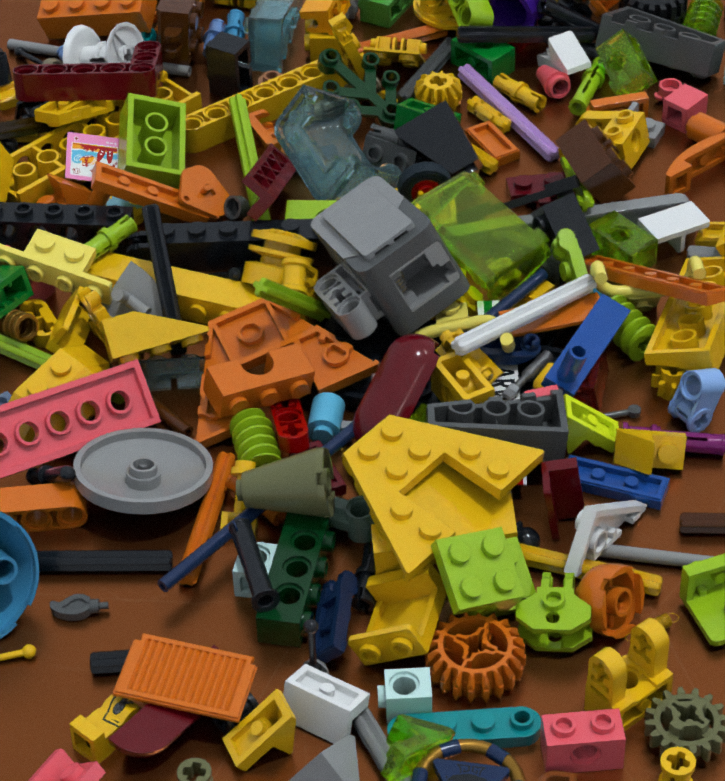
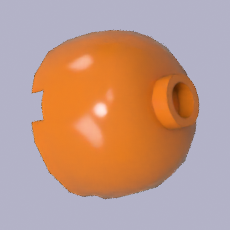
(614, 597)

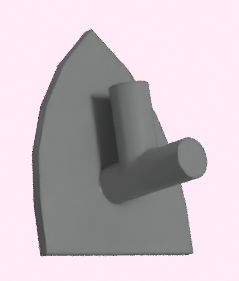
(134, 292)

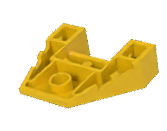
(457, 504)

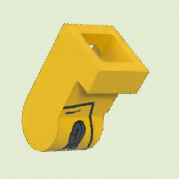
(100, 726)

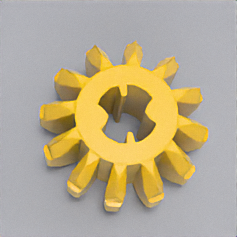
(438, 88)

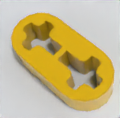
(45, 319)

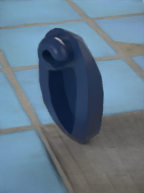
(525, 349)

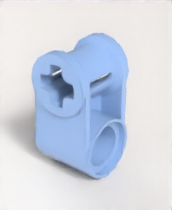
(697, 396)

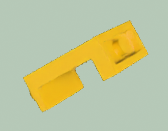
(402, 616)

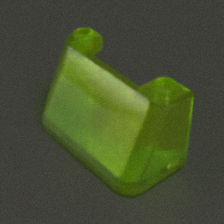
(484, 234)

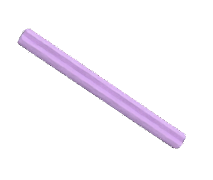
(520, 123)

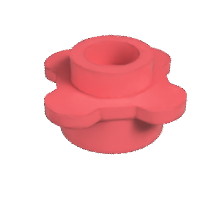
(666, 87)

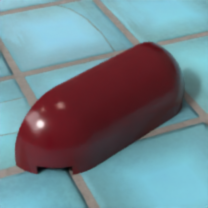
(397, 382)
(152, 730)

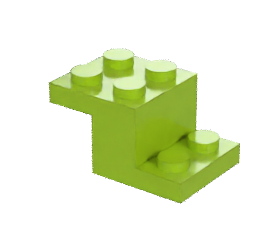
(483, 572)

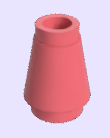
(554, 82)

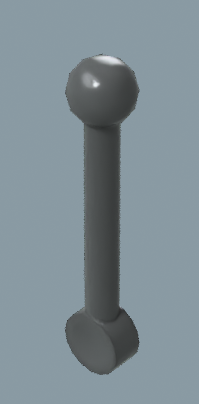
(633, 411)

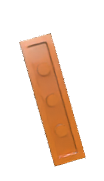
(139, 190)

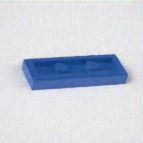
(621, 483)

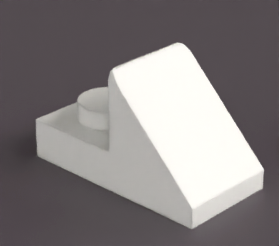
(564, 54)

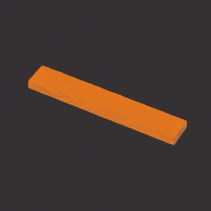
(660, 281)

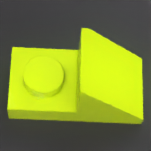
(589, 425)

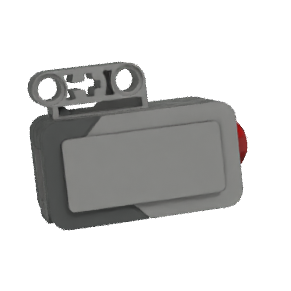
(386, 262)

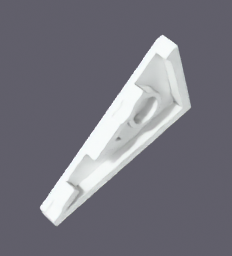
(599, 529)

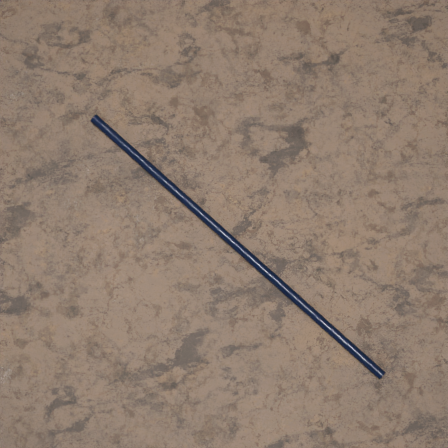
(334, 445)

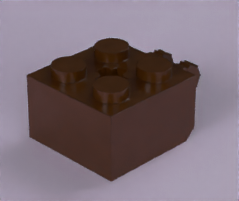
(179, 29)
(596, 162)

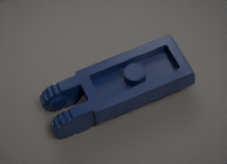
(334, 616)

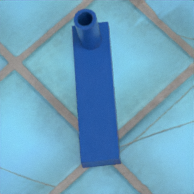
(586, 345)

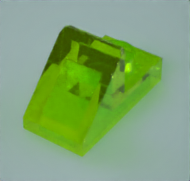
(409, 743)

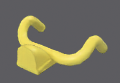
(641, 299)
(456, 317)

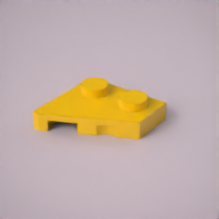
(65, 112)

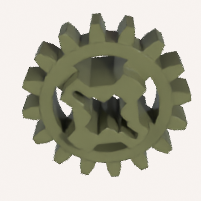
(686, 723)

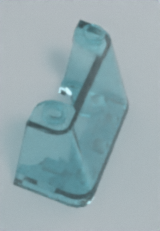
(320, 143)

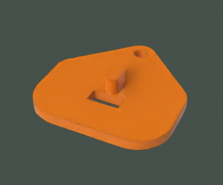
(196, 186)

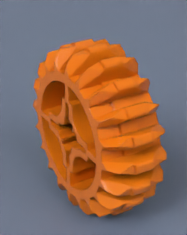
(476, 656)

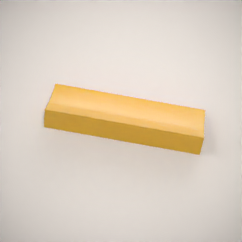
(691, 333)

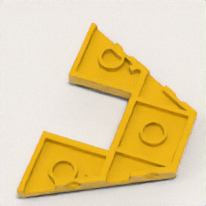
(405, 451)

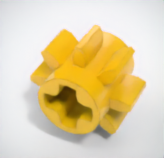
(666, 380)

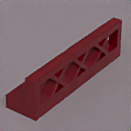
(268, 179)

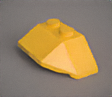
(62, 367)

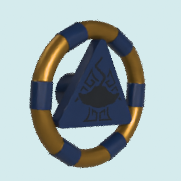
(466, 771)

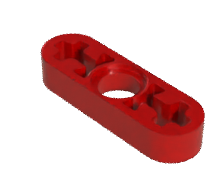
(289, 426)

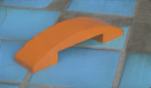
(694, 162)

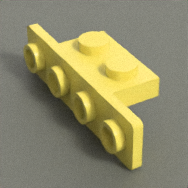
(58, 263)

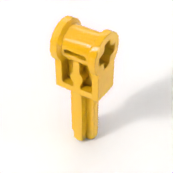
(300, 275)

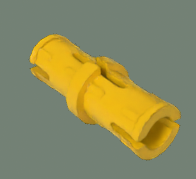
(519, 92)

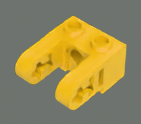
(624, 128)
(632, 679)

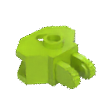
(555, 614)

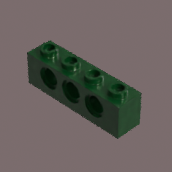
(296, 576)

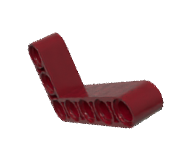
(92, 80)

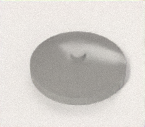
(143, 471)

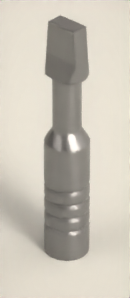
(528, 374)

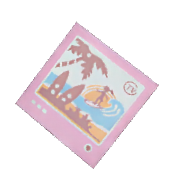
(85, 150)

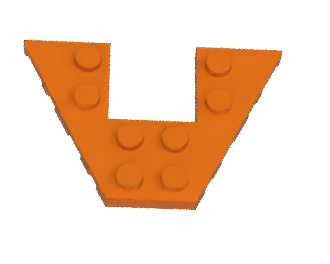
(265, 326)

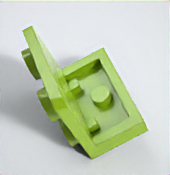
(704, 596)

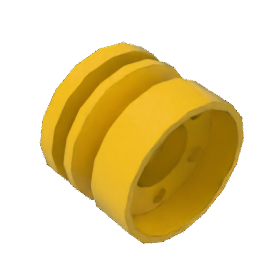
(277, 246)

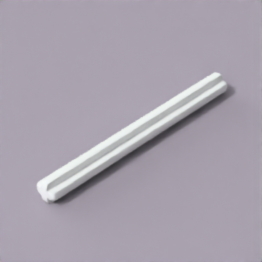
(523, 315)

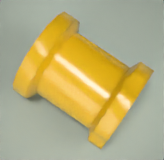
(670, 764)

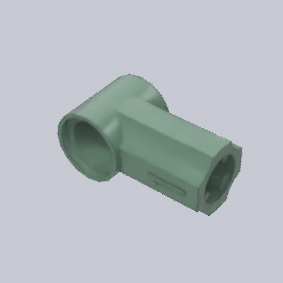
(354, 518)

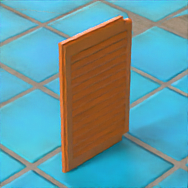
(187, 677)

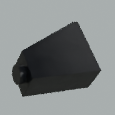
(441, 140)

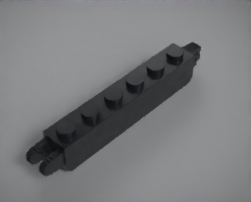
(222, 244)

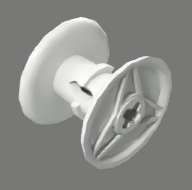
(84, 45)

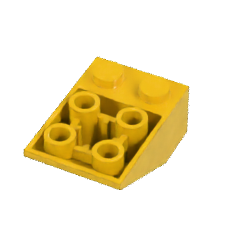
(139, 333)

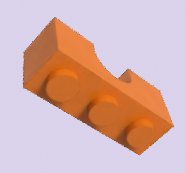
(284, 377)

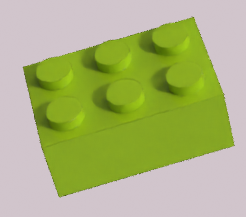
(152, 138)

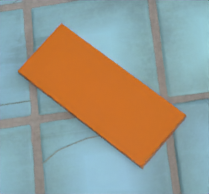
(566, 316)

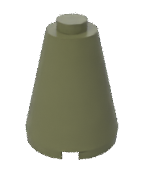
(291, 485)

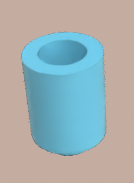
(325, 416)

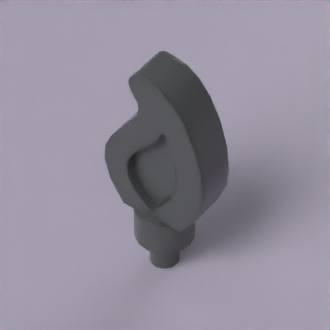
(77, 607)

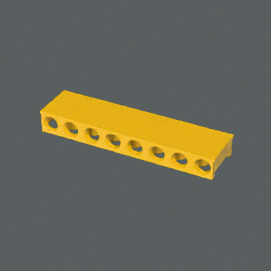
(30, 178)

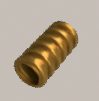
(19, 325)

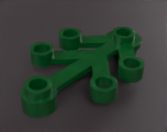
(385, 110)

